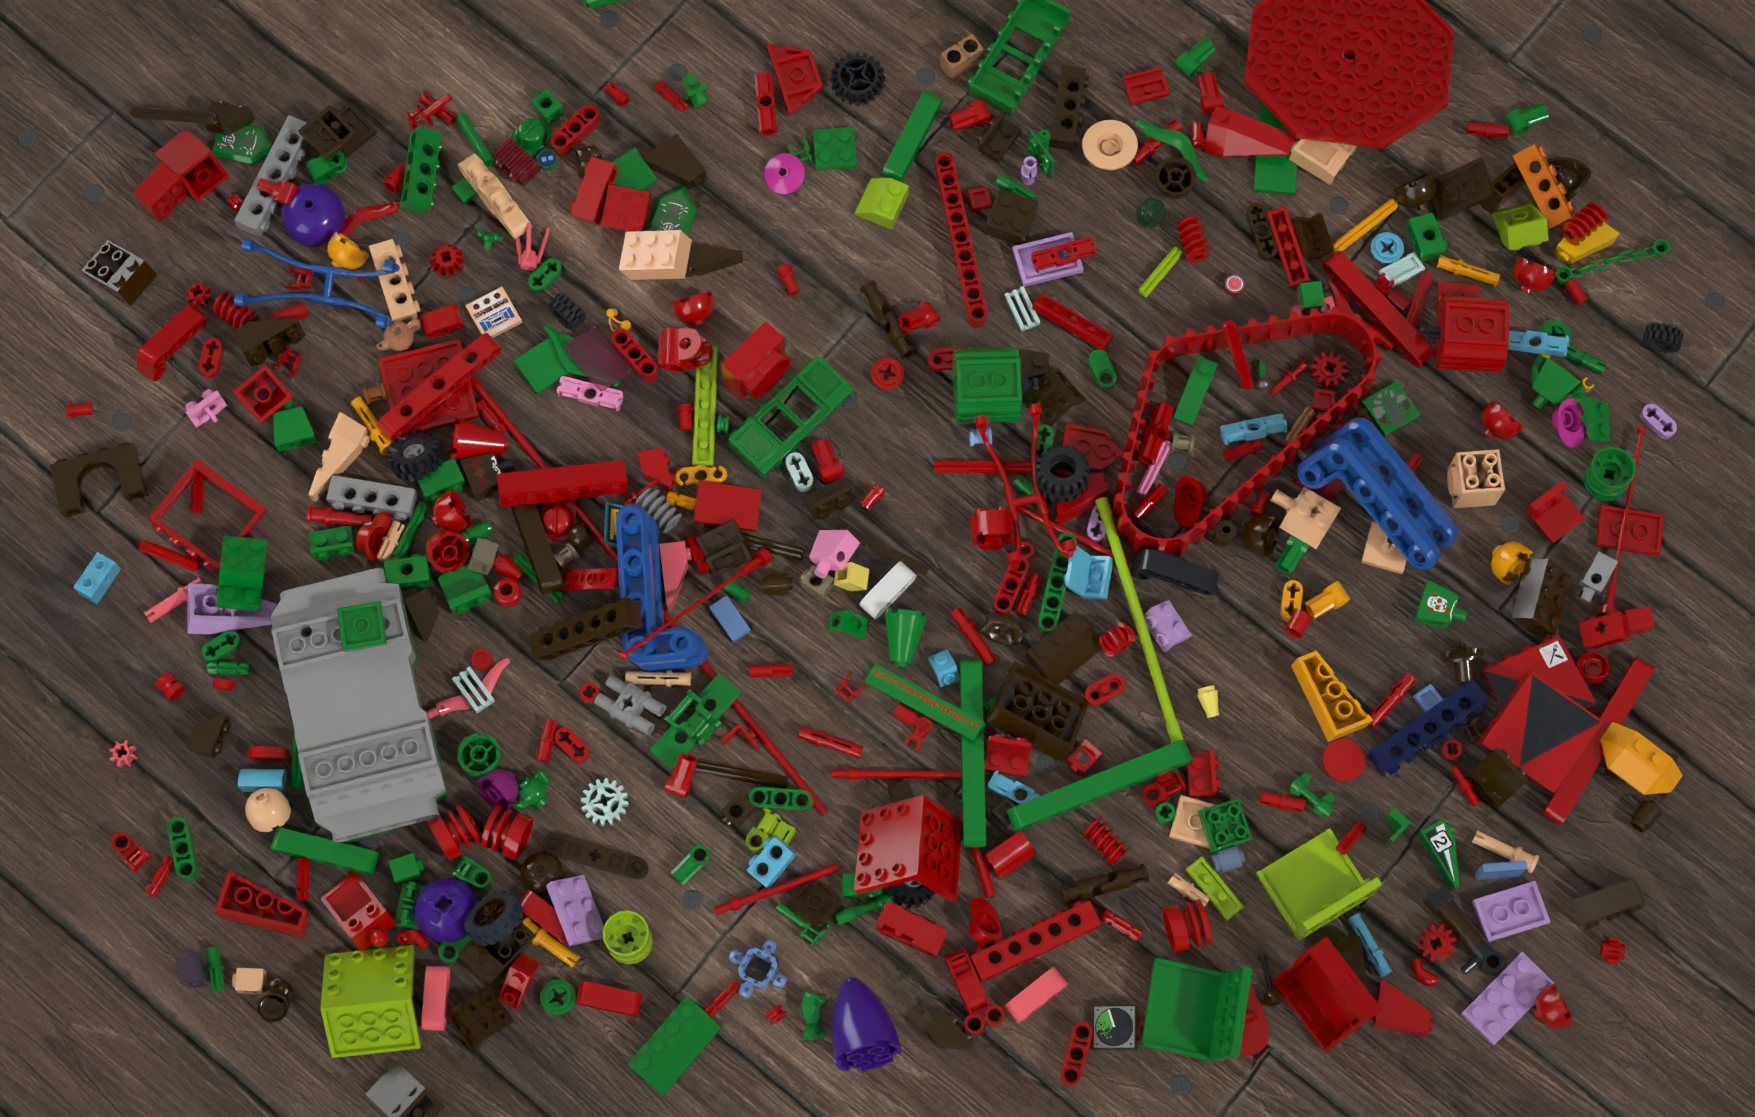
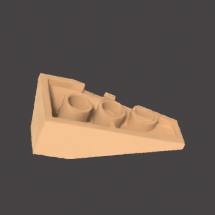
(346, 445)

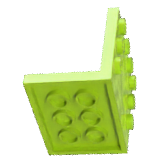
(1315, 884)
(369, 1001)

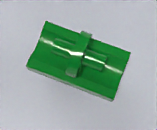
(695, 91)

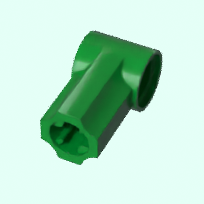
(1192, 61)
(1521, 120)
(1291, 555)
(689, 866)

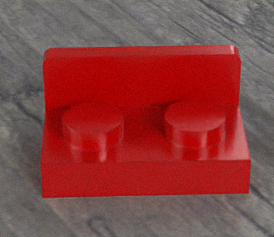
(1455, 289)
(1202, 775)

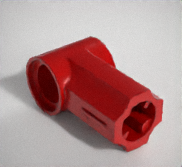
(1210, 93)
(974, 114)
(922, 316)
(829, 466)
(1297, 624)
(680, 780)

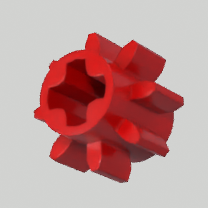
(201, 299)
(1612, 950)

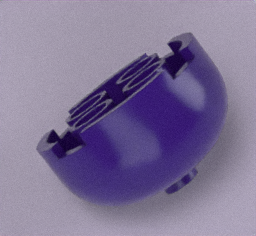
(313, 215)

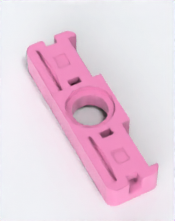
(576, 388)

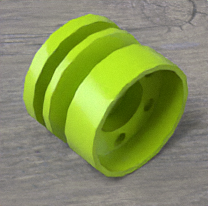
(622, 926)

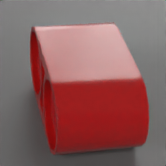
(442, 321)

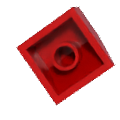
(262, 394)

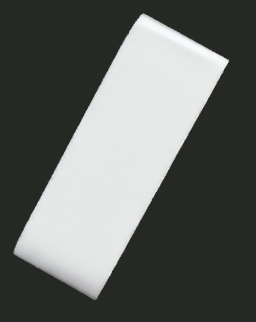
(888, 590)

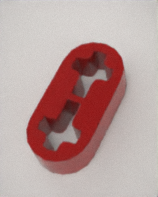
(215, 360)
(575, 741)
(271, 754)

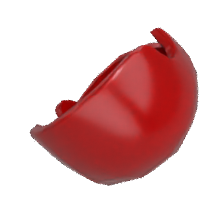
(1593, 667)

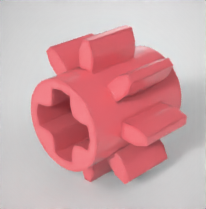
(124, 759)

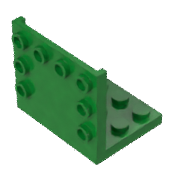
(1196, 1011)

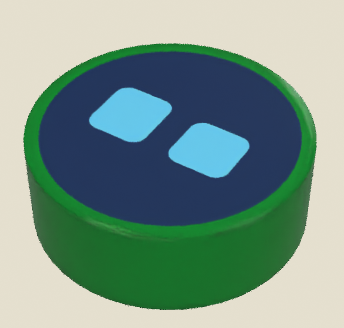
(547, 159)

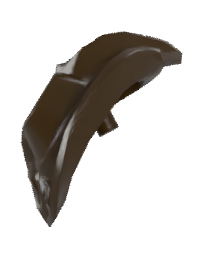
(1002, 629)

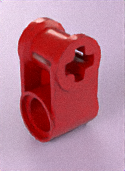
(133, 854)

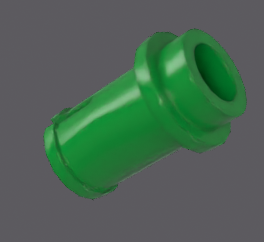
(738, 591)

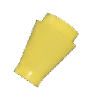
(1209, 700)

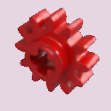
(1330, 363)
(1430, 946)

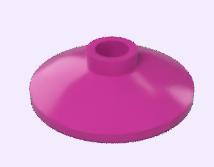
(791, 180)

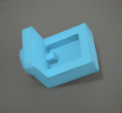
(944, 668)

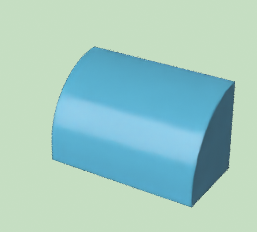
(255, 779)

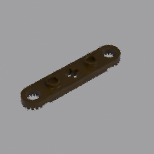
(611, 860)

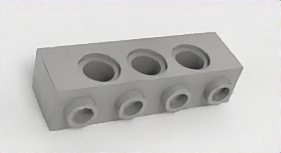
(341, 486)

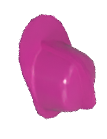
(1568, 422)

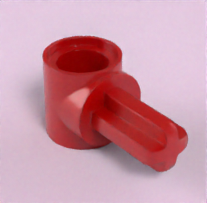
(281, 191)

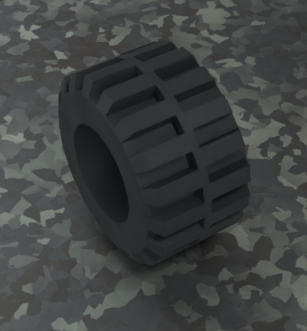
(1062, 459)

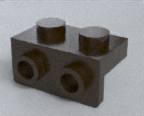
(1312, 236)

